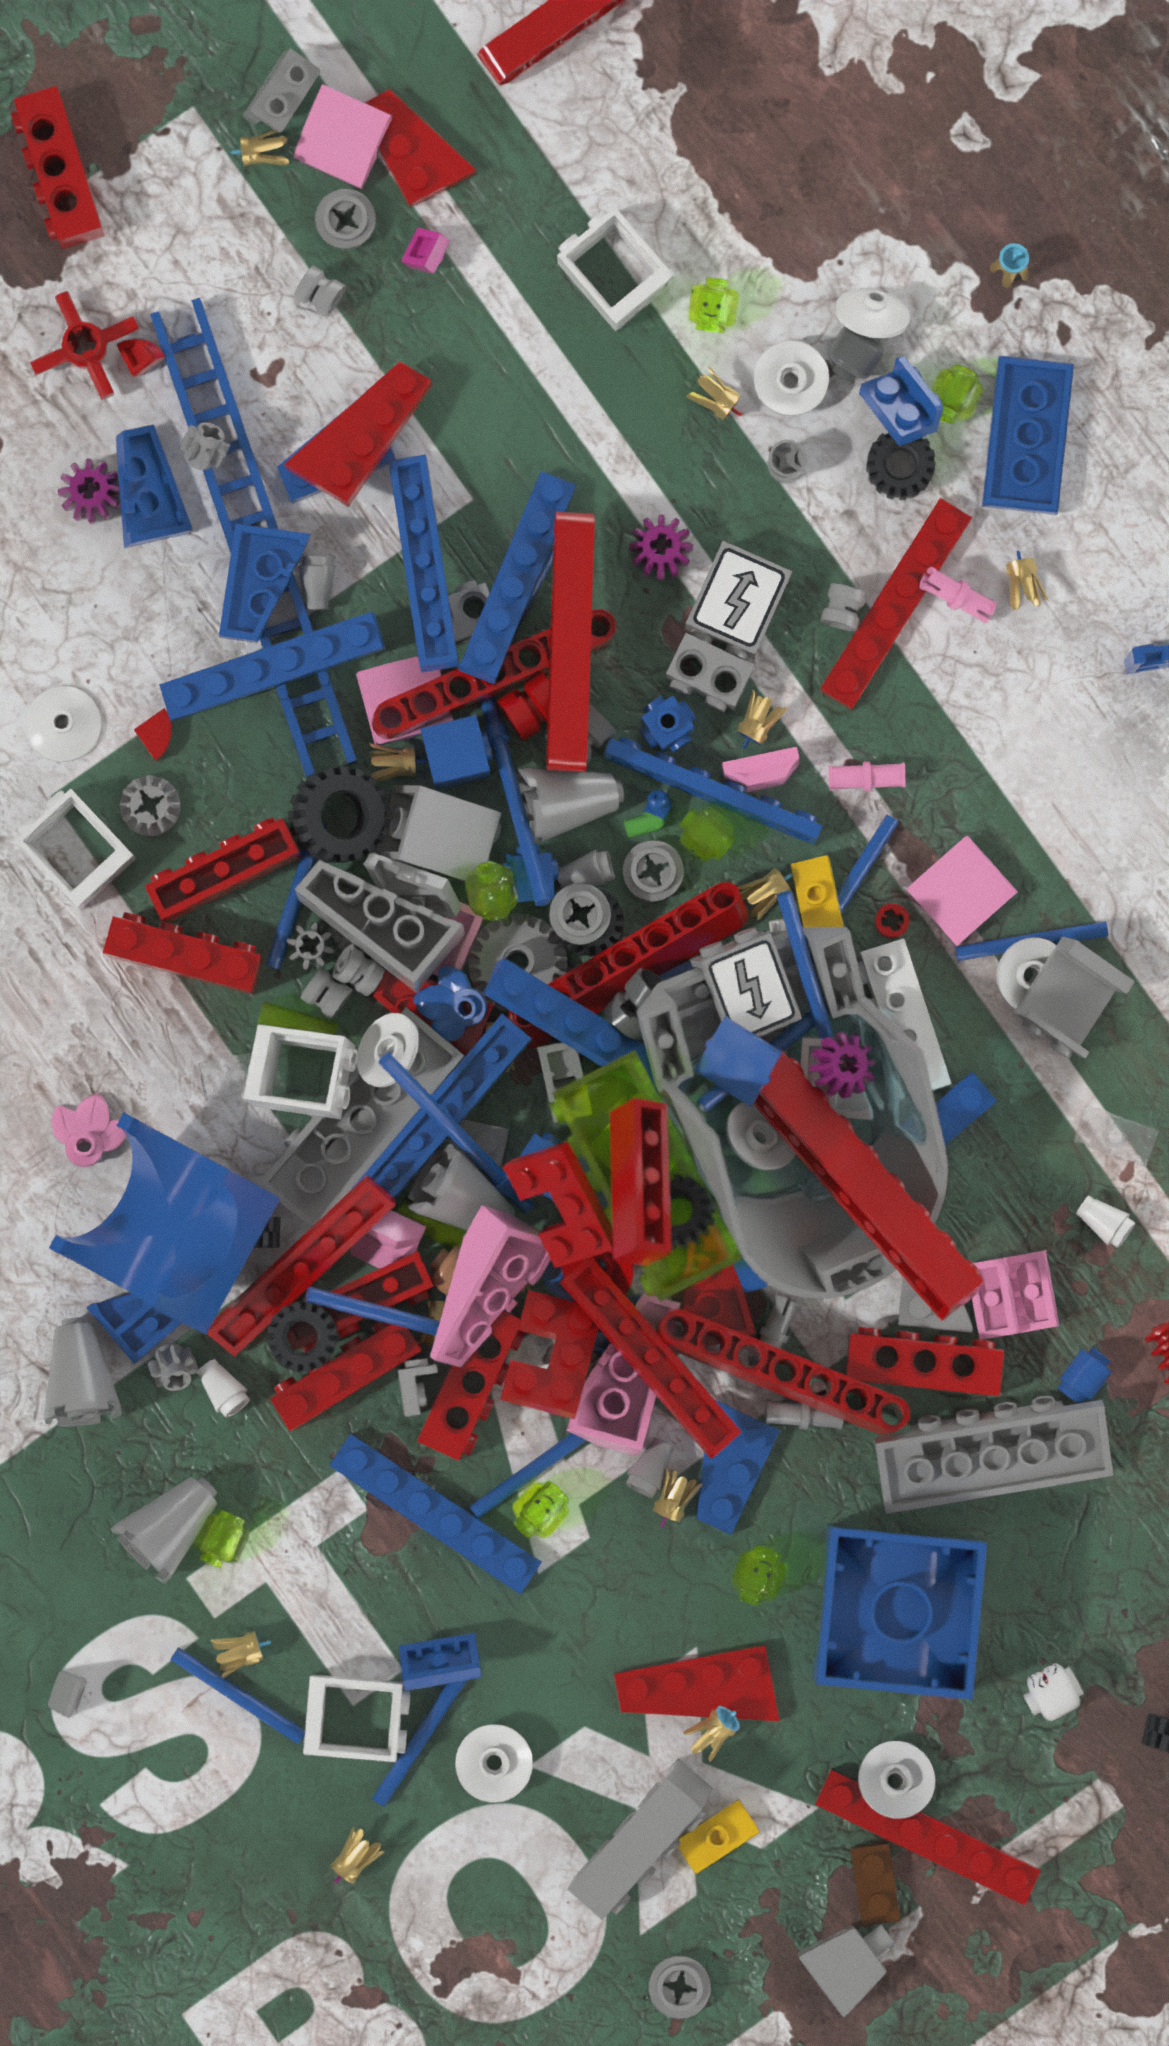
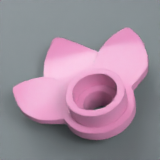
(88, 1124)

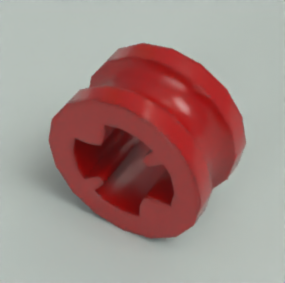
(886, 931)

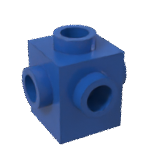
(667, 738)
(516, 864)

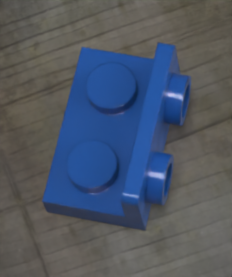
(903, 402)
(440, 1661)

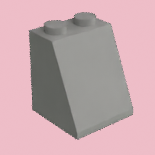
(438, 832)

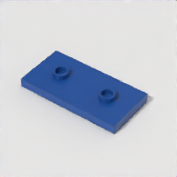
(1027, 435)

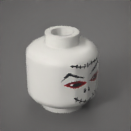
(1053, 1692)

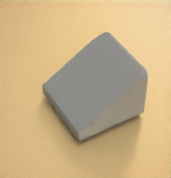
(67, 1693)

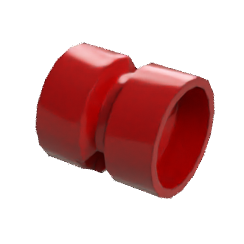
(527, 708)

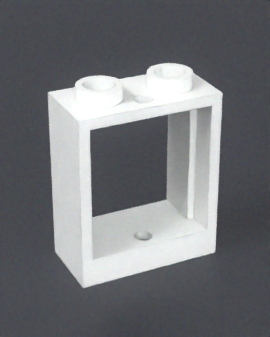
(638, 298)
(102, 876)
(264, 1066)
(315, 1717)

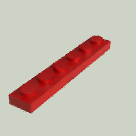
(894, 604)
(301, 1265)
(651, 1357)
(932, 1840)

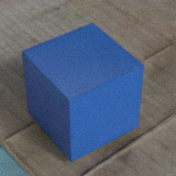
(457, 752)

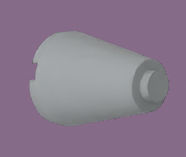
(566, 799)
(454, 1190)
(79, 1378)
(167, 1526)

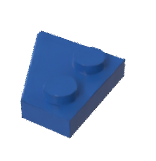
(1147, 658)
(133, 1324)

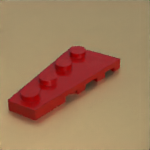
(356, 441)
(701, 1684)

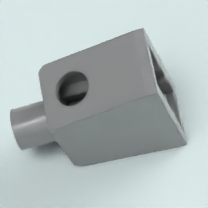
(847, 1964)

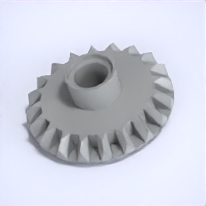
(511, 935)

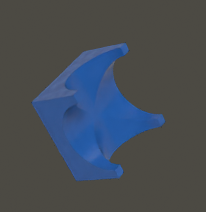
(176, 1229)
(900, 1612)

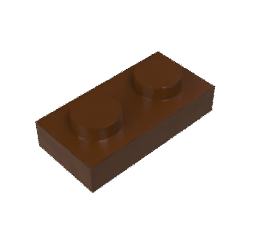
(875, 1884)

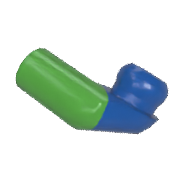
(652, 817)

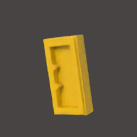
(817, 893)
(717, 1836)

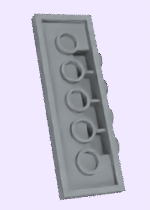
(335, 1153)
(993, 1453)

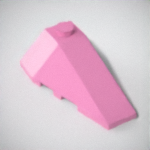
(491, 1270)
(614, 1398)

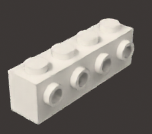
(899, 997)

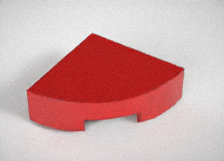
(139, 355)
(156, 734)

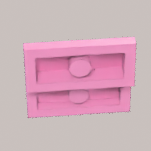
(342, 136)
(389, 681)
(962, 890)
(1015, 1296)

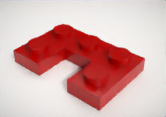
(585, 1224)
(561, 1385)

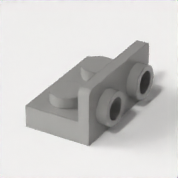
(282, 91)
(411, 1392)

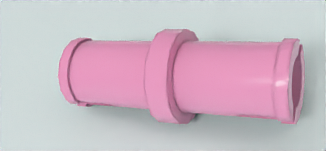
(958, 594)
(867, 776)

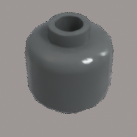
(855, 354)

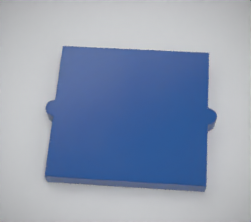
(738, 1061)

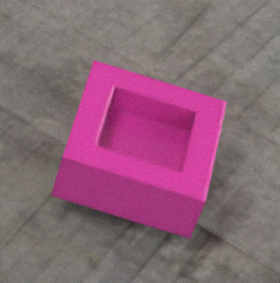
(425, 250)

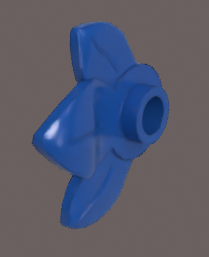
(445, 1002)

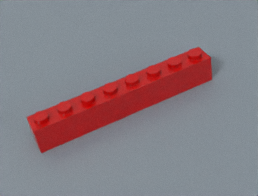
(867, 1189)

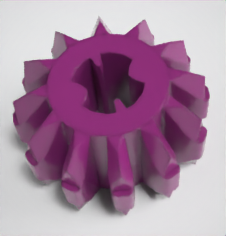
(80, 482)
(649, 539)
(855, 1058)

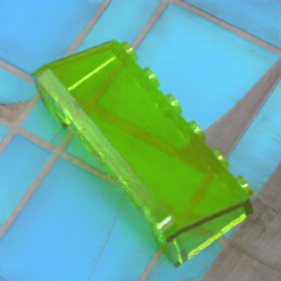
(587, 1110)

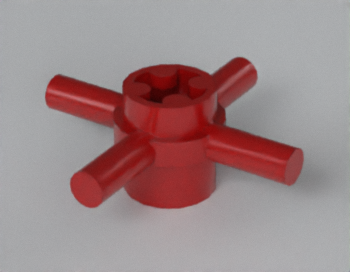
(90, 359)

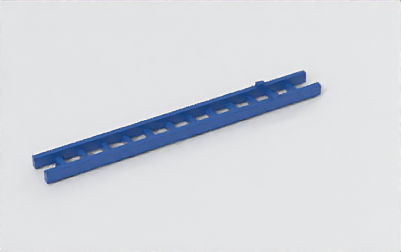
(217, 491)

